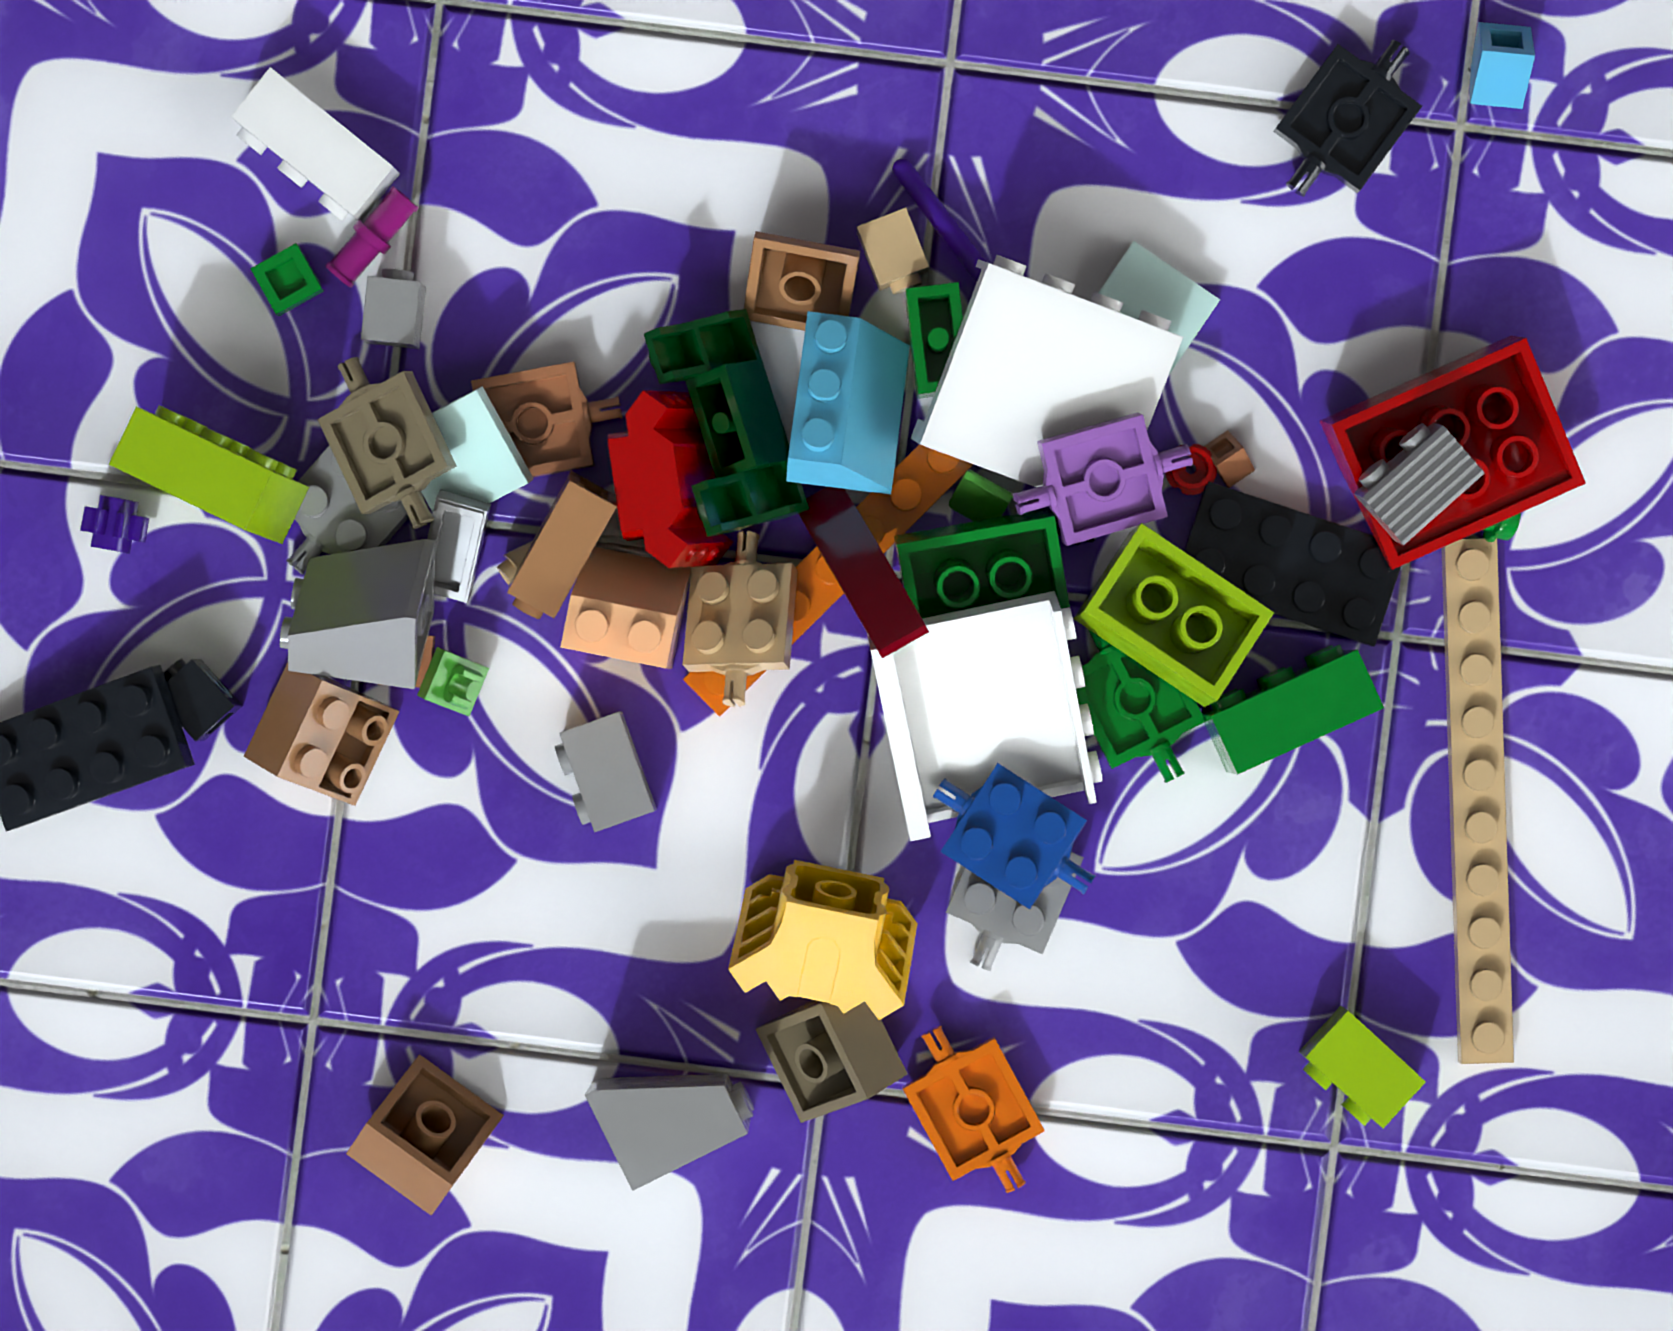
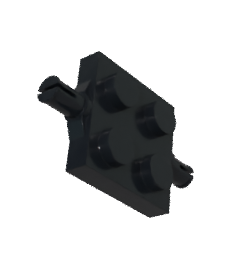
(1347, 118)

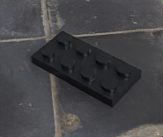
(1294, 562)
(89, 747)

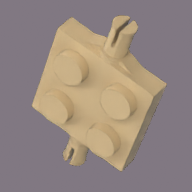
(740, 618)

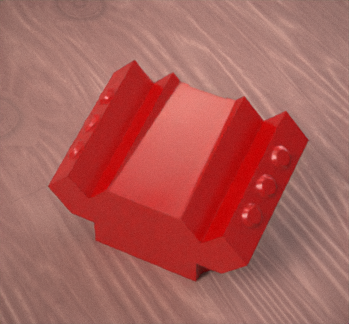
(654, 478)

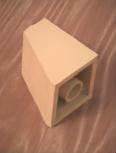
(627, 608)

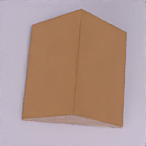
(798, 277)

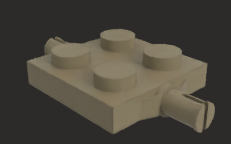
(386, 442)

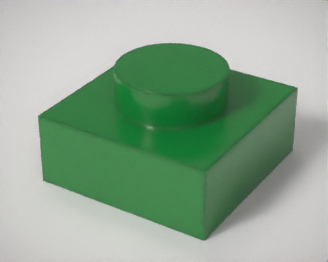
(287, 279)

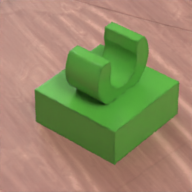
(453, 681)

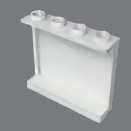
(1038, 367)
(986, 693)

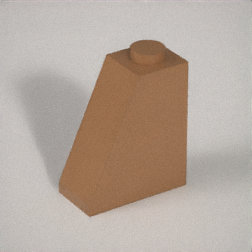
(561, 546)

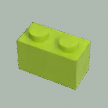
(1361, 1067)

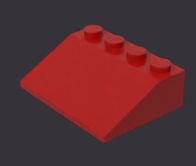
(1499, 416)

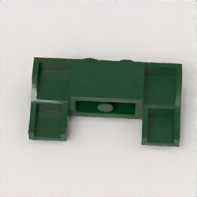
(735, 417)

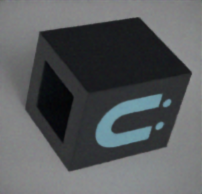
(199, 698)

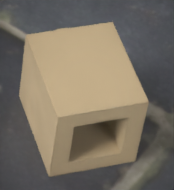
(893, 251)

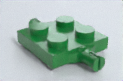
(1134, 709)

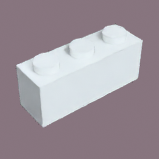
(313, 147)

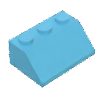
(847, 405)

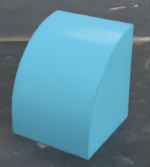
(1501, 65)

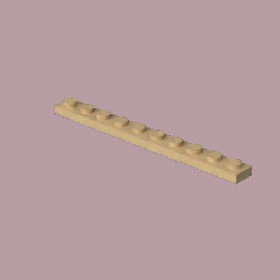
(1477, 802)

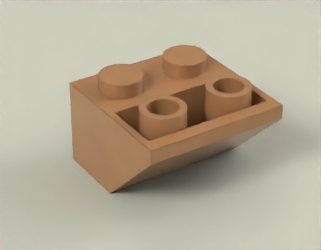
(321, 735)

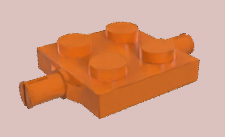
(973, 1109)

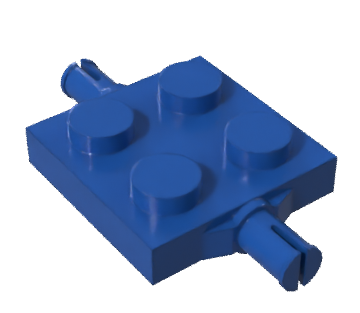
(1014, 836)

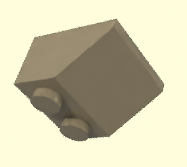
(830, 1056)

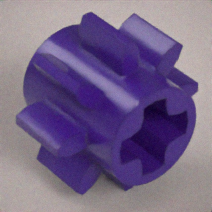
(114, 524)

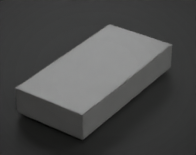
(458, 538)

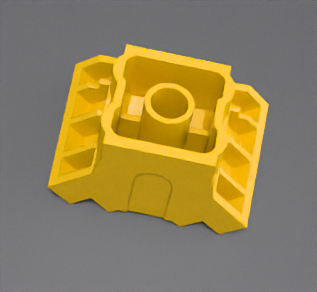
(825, 938)

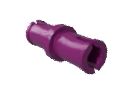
(371, 237)

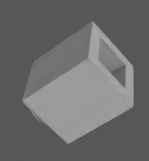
(393, 309)

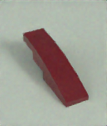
(862, 570)

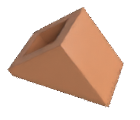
(1230, 459)

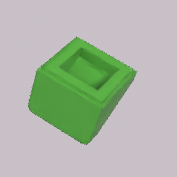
(979, 497)

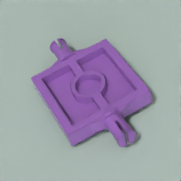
(1102, 478)

